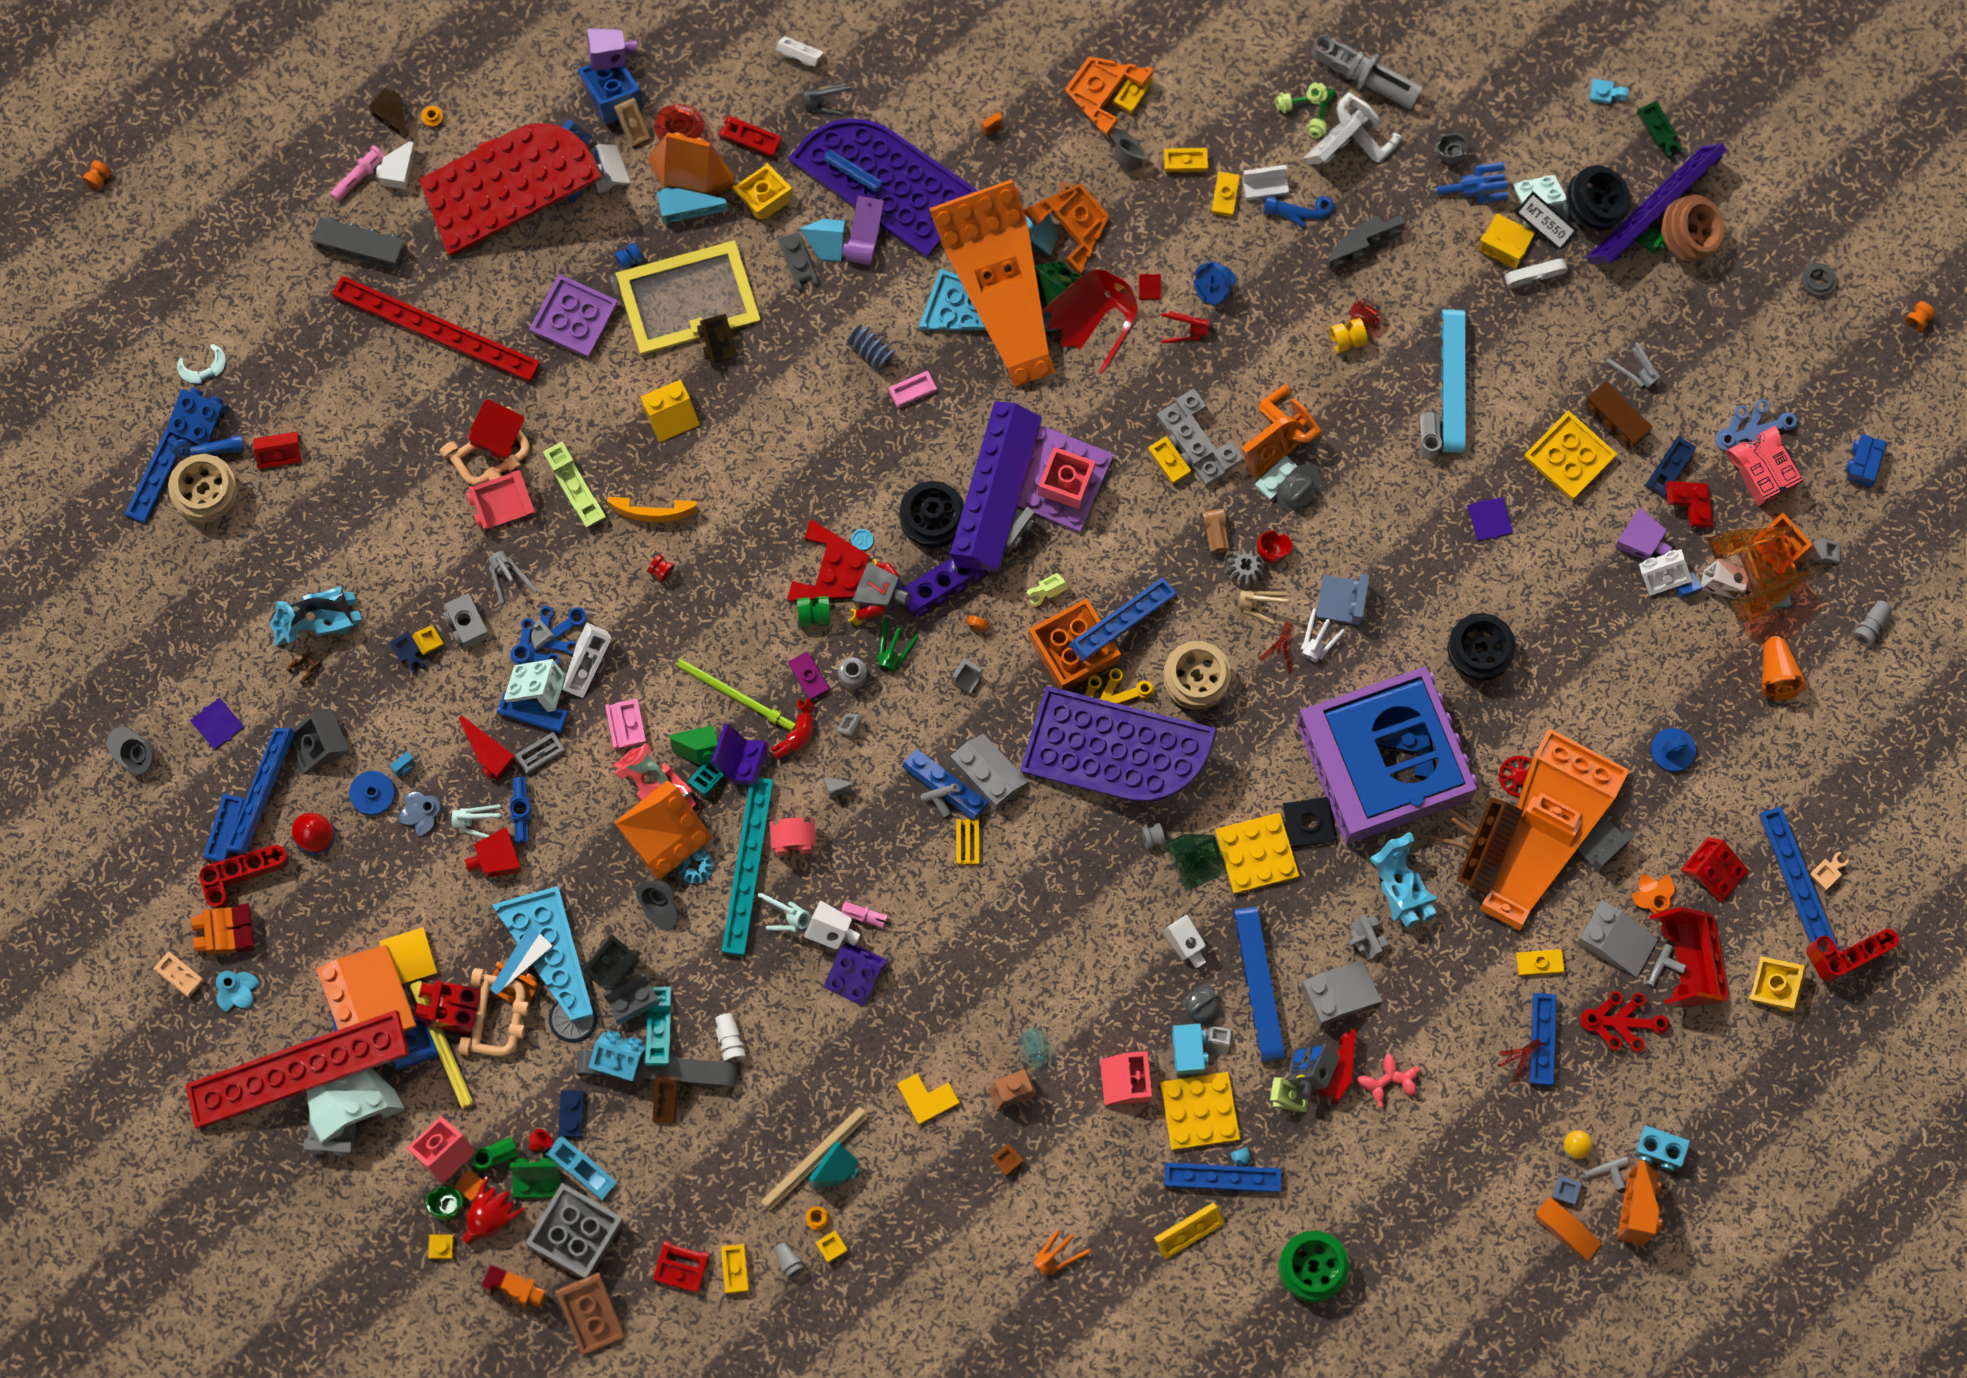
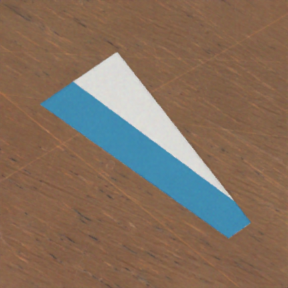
(526, 952)

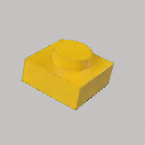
(427, 639)
(831, 1246)
(440, 1247)

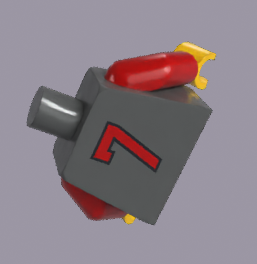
(877, 592)

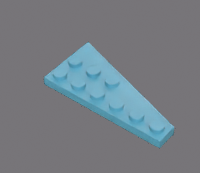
(952, 308)
(559, 964)

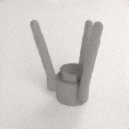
(1648, 374)
(501, 564)

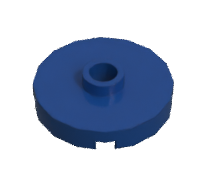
(376, 803)

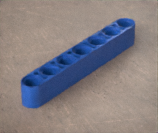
(1259, 983)

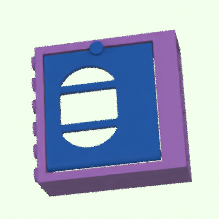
(1351, 725)

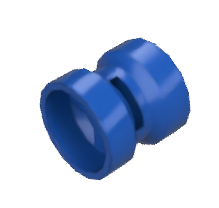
(629, 257)

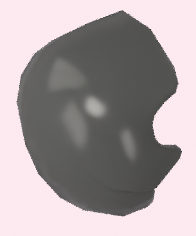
(1459, 148)

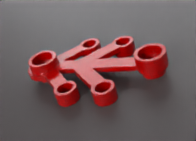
(1621, 1022)

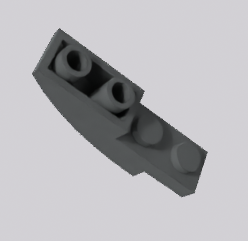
(1357, 241)

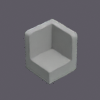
(967, 676)

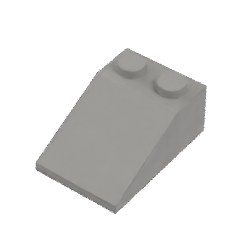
(1617, 939)
(1340, 993)

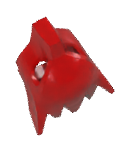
(488, 1214)

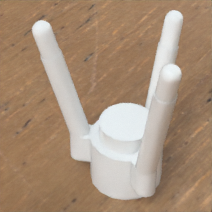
(1314, 647)

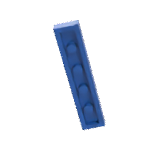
(1222, 1177)

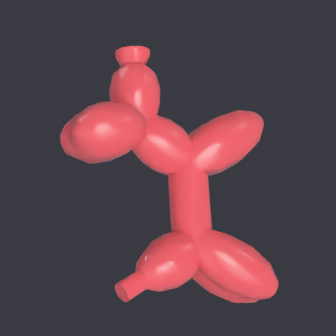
(1391, 1075)

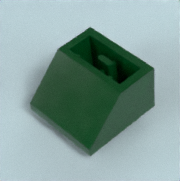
(1054, 280)

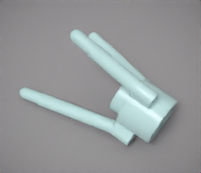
(463, 818)
(796, 916)

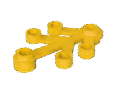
(1111, 685)

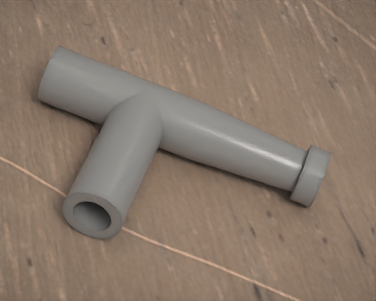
(937, 794)
(1663, 961)
(1613, 1168)

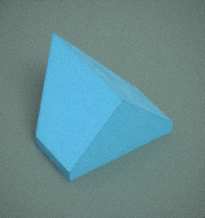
(1043, 235)
(826, 238)

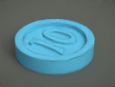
(862, 539)

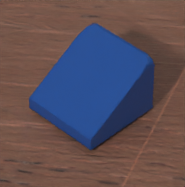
(1689, 588)

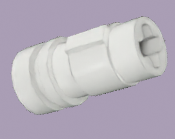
(729, 1037)

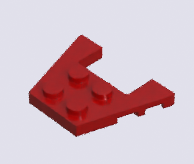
(839, 570)

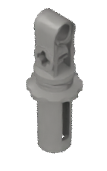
(1366, 71)

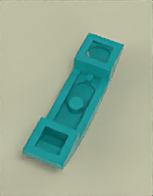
(658, 1029)

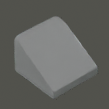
(1826, 551)
(836, 787)
(1218, 1040)

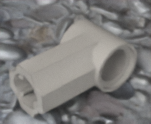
(1430, 435)

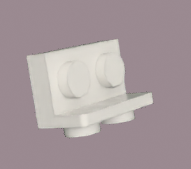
(1665, 572)

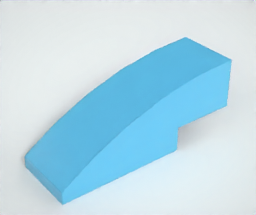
(581, 1168)

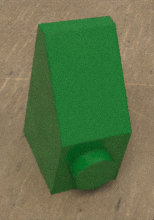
(695, 745)

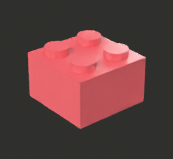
(1066, 478)
(441, 1150)

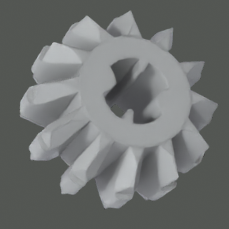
(1243, 575)

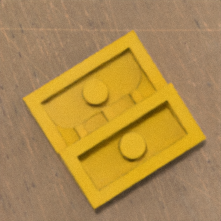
(411, 955)

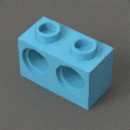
(1662, 1142)

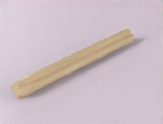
(814, 1159)

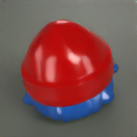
(313, 833)

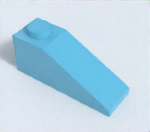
(684, 204)

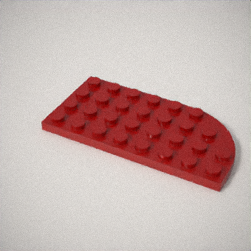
(506, 182)

